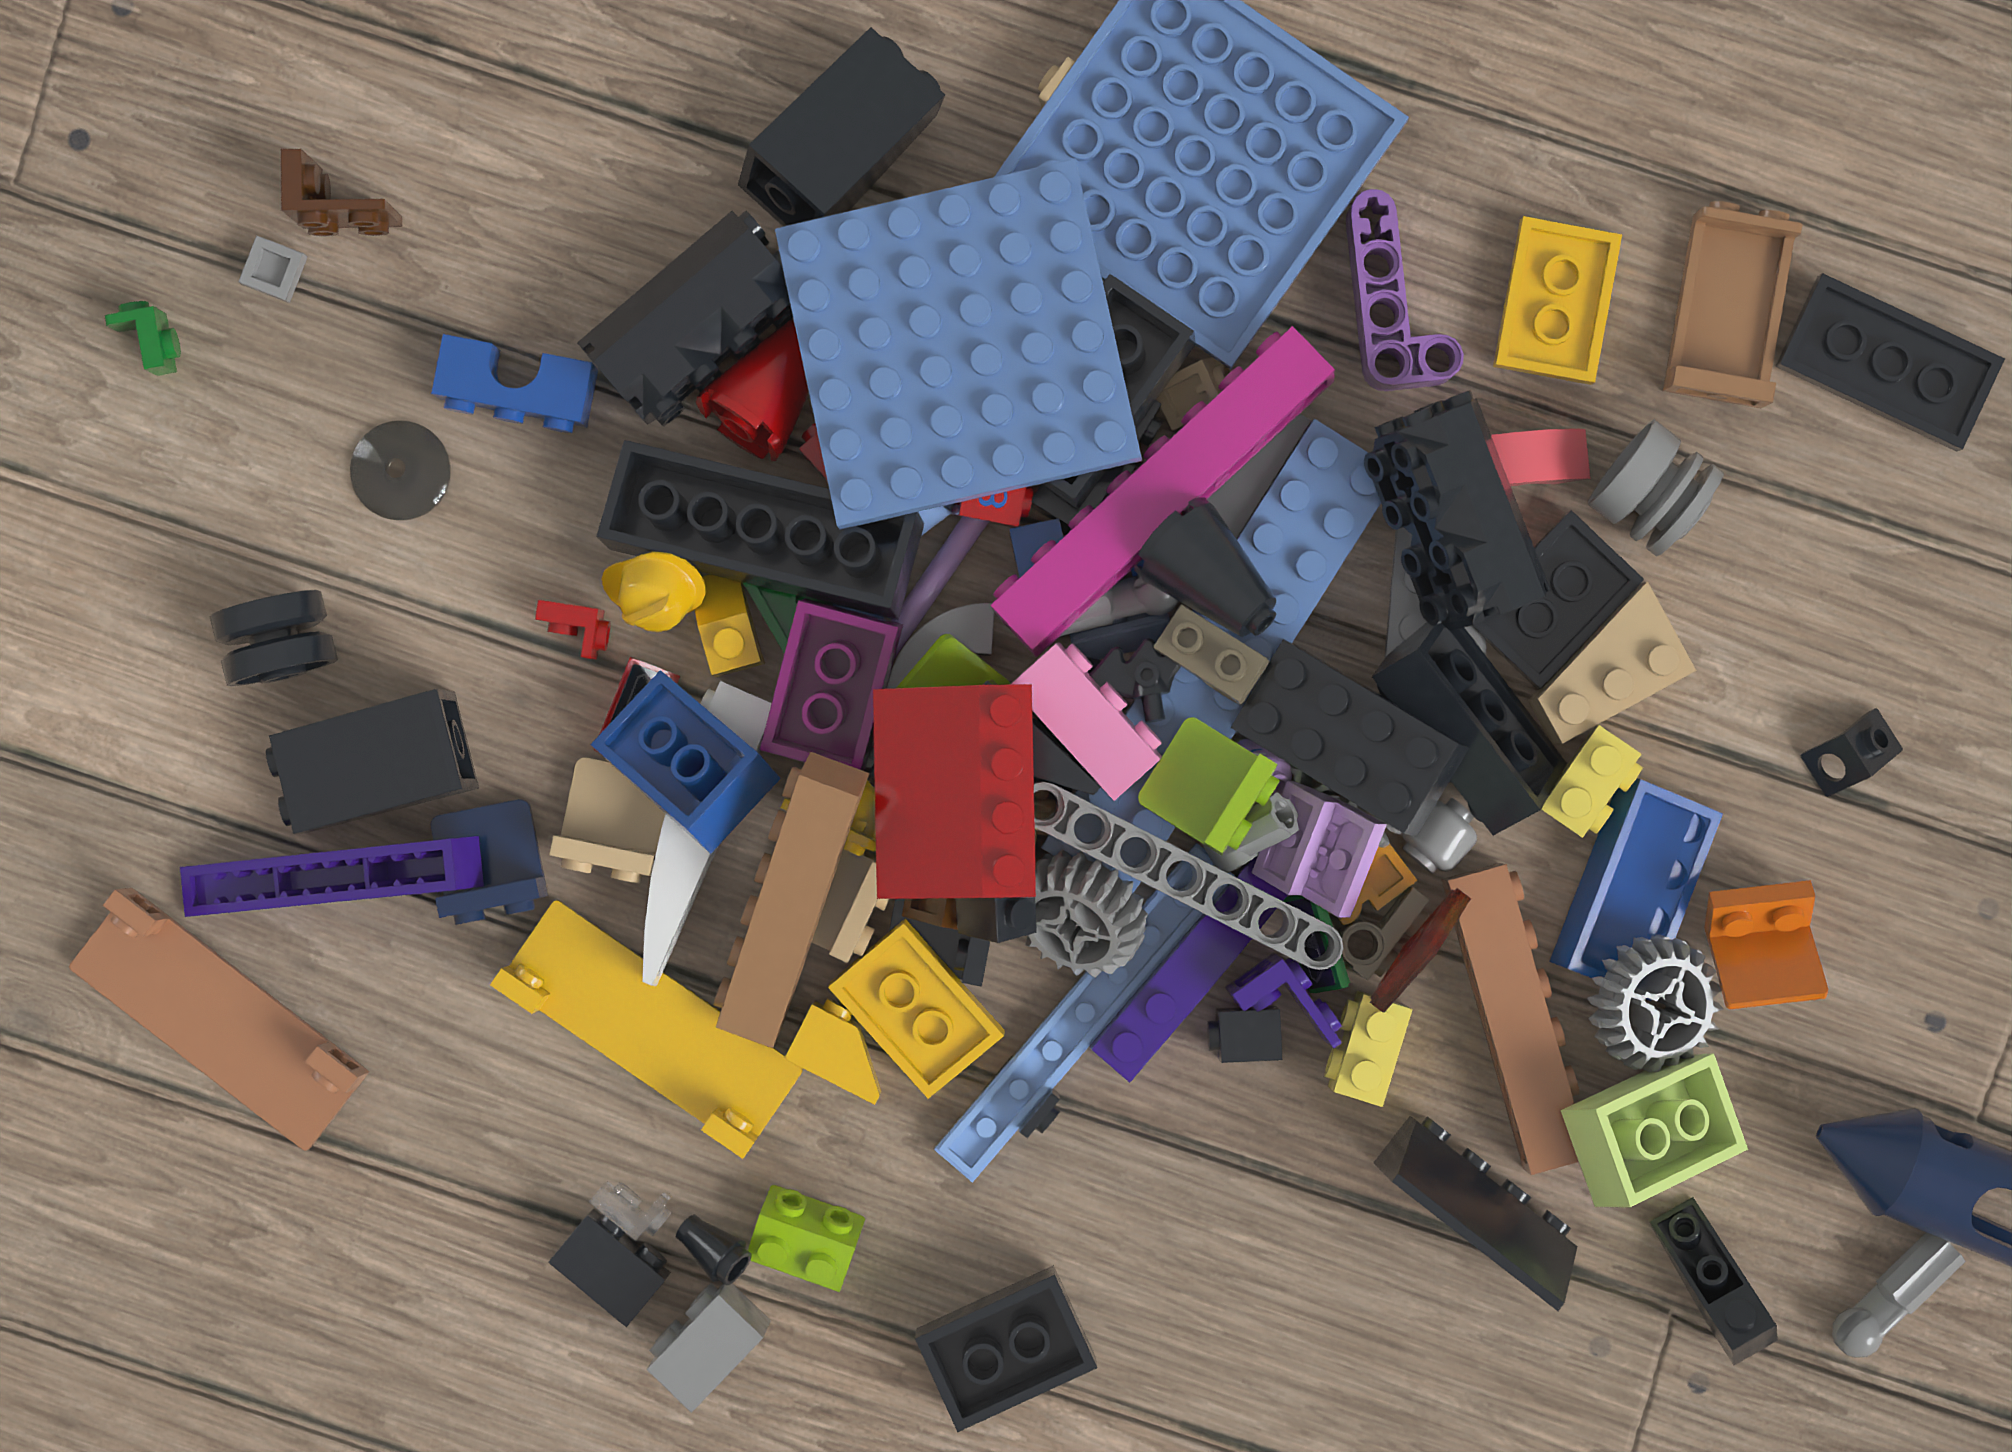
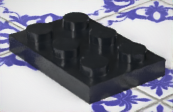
(1585, 589)

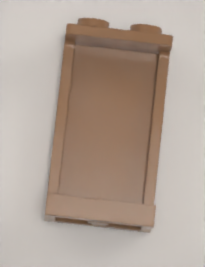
(1731, 305)

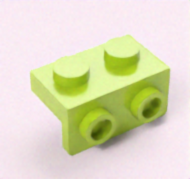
(805, 1237)

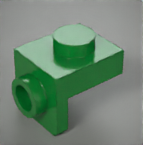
(157, 341)

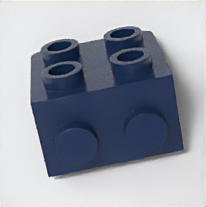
(508, 857)

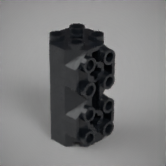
(692, 319)
(1452, 494)

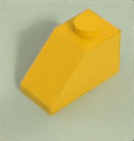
(727, 627)
(835, 1050)

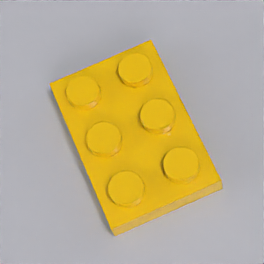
(1557, 300)
(916, 1008)

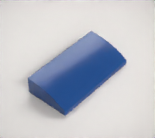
(1636, 876)

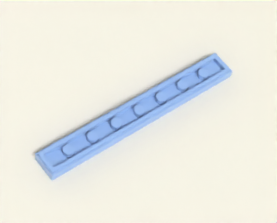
(1067, 1034)

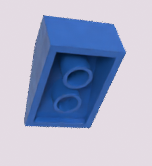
(686, 761)

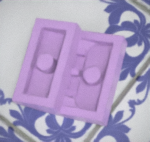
(1327, 854)

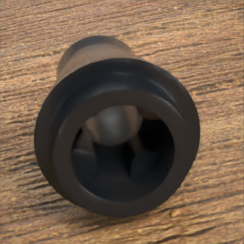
(716, 1251)

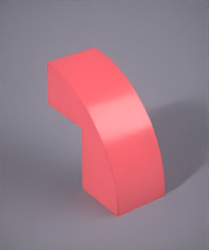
(1543, 456)

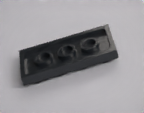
(1890, 362)

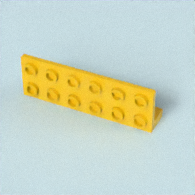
(651, 1031)

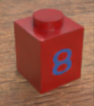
(998, 508)

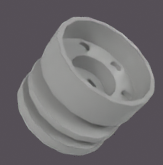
(1656, 488)

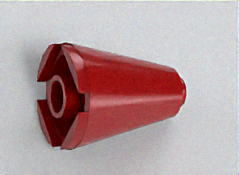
(760, 395)

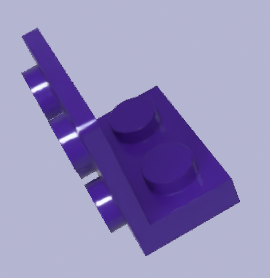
(1260, 988)

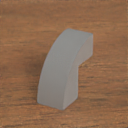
(968, 624)

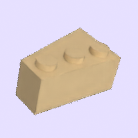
(1613, 669)

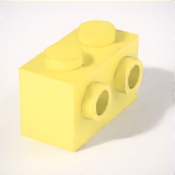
(1590, 781)
(1368, 1049)

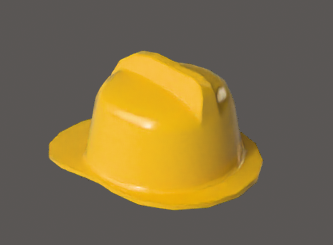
(654, 590)

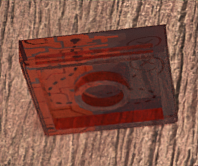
(1419, 949)

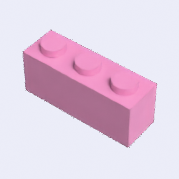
(1090, 719)

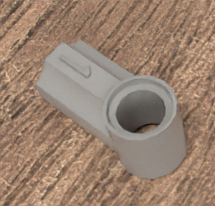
(1270, 826)

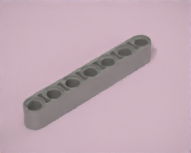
(1204, 881)

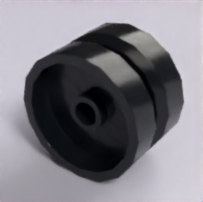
(272, 630)

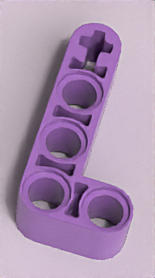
(1392, 293)

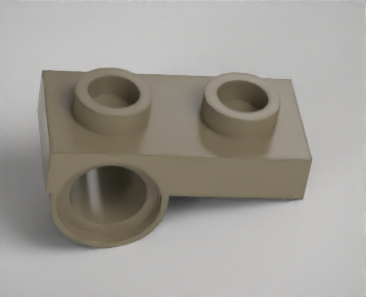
(1211, 654)
(1403, 917)

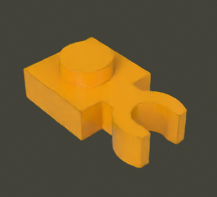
(1384, 881)

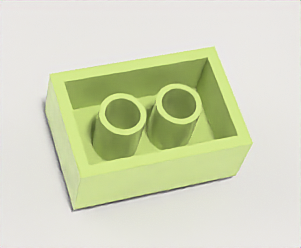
(1654, 1131)

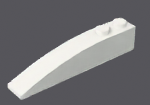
(681, 860)

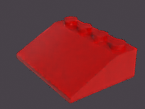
(954, 792)

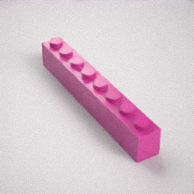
(1190, 465)

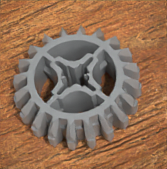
(1085, 915)
(1667, 974)

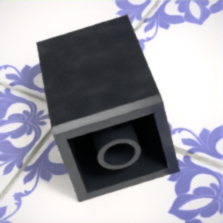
(840, 133)
(372, 761)

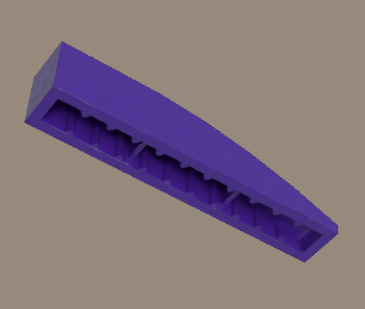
(332, 876)
(1177, 983)

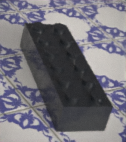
(757, 530)

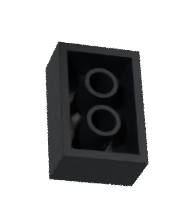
(1005, 1348)

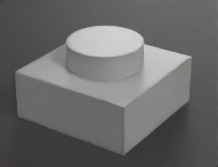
(273, 269)

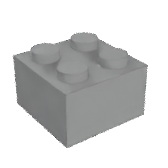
(710, 1344)

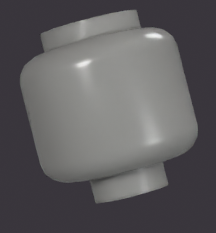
(1443, 837)

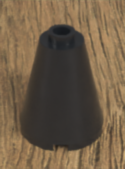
(1207, 570)

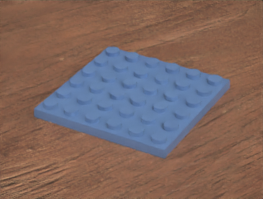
(1208, 157)
(957, 344)

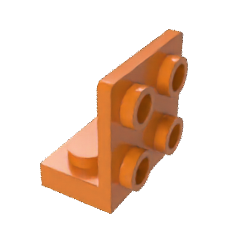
(1765, 945)

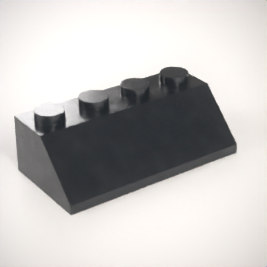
(1460, 692)

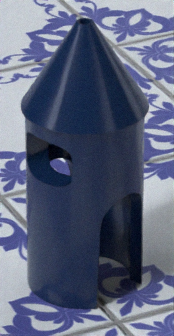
(1923, 1176)

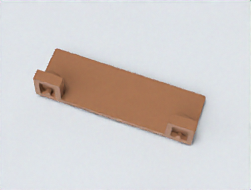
(217, 1018)

